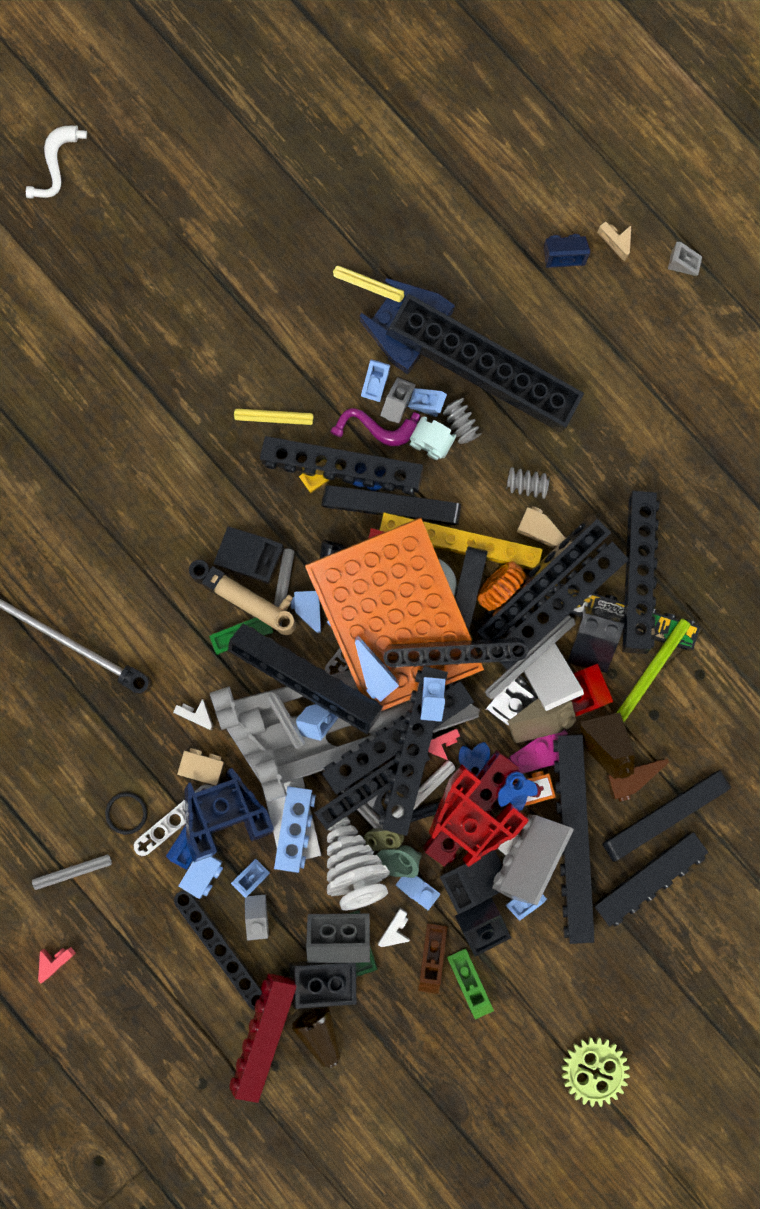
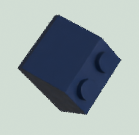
(566, 251)

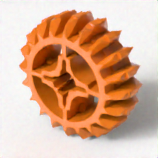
(501, 586)

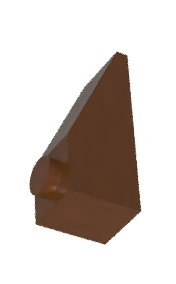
(623, 788)
(432, 958)

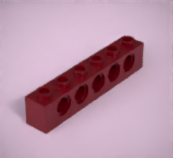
(495, 764)

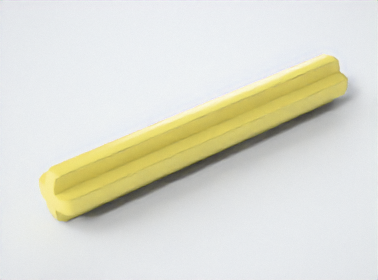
(368, 283)
(273, 416)

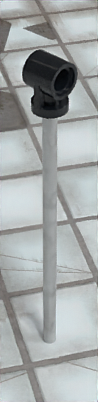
(127, 676)

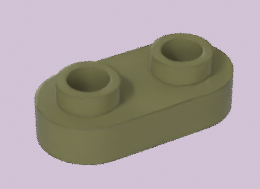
(382, 840)

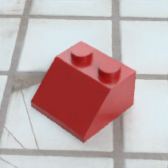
(594, 688)

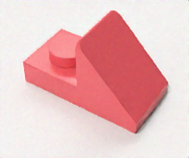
(436, 744)
(49, 966)

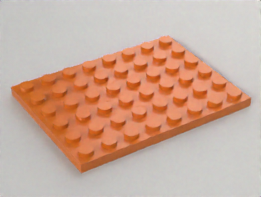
(390, 595)

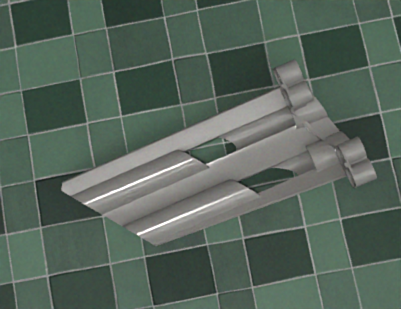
(271, 751)

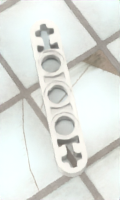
(166, 825)

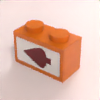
(544, 788)

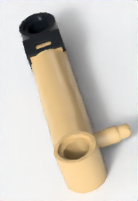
(220, 584)

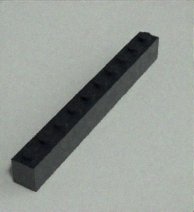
(576, 856)

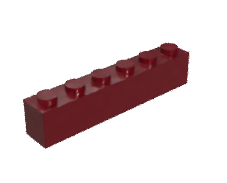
(262, 1037)

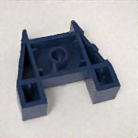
(396, 352)
(219, 809)

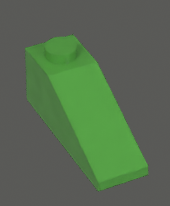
(470, 984)

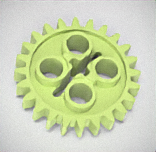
(602, 1053)

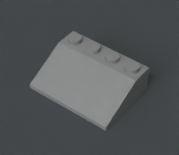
(532, 859)

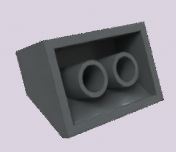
(338, 938)

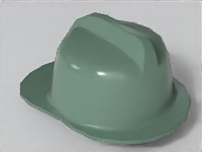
(401, 861)

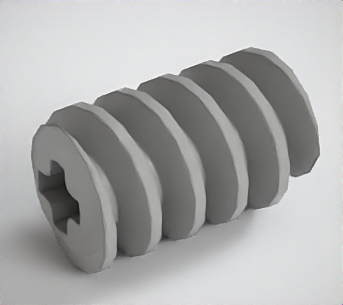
(461, 421)
(528, 483)

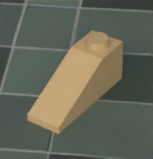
(540, 528)

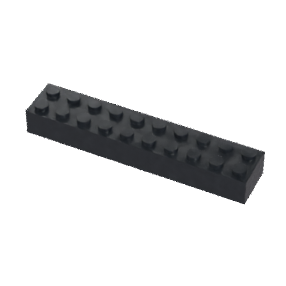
(485, 363)

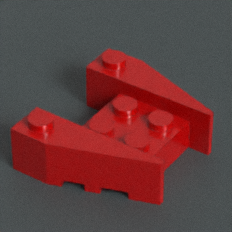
(469, 822)

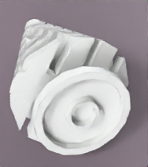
(353, 868)

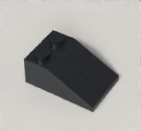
(596, 638)
(323, 984)

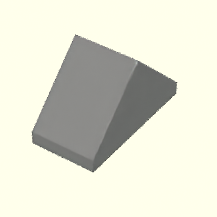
(684, 260)

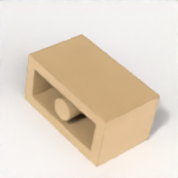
(201, 767)

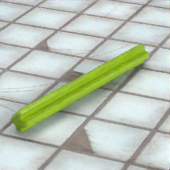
(654, 668)

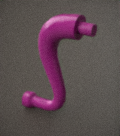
(390, 438)

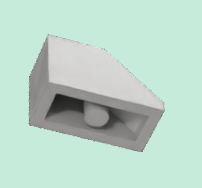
(397, 400)
(256, 917)

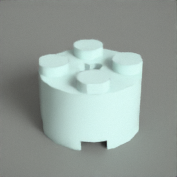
(432, 438)

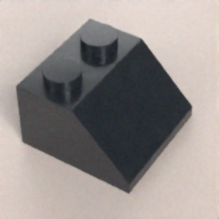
(483, 927)

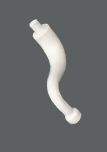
(53, 142)

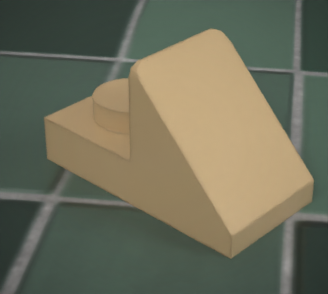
(618, 243)

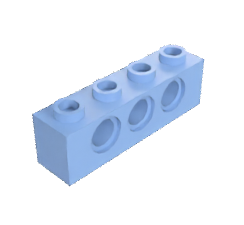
(283, 859)

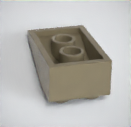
(537, 722)

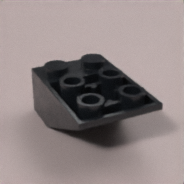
(249, 555)
(472, 884)

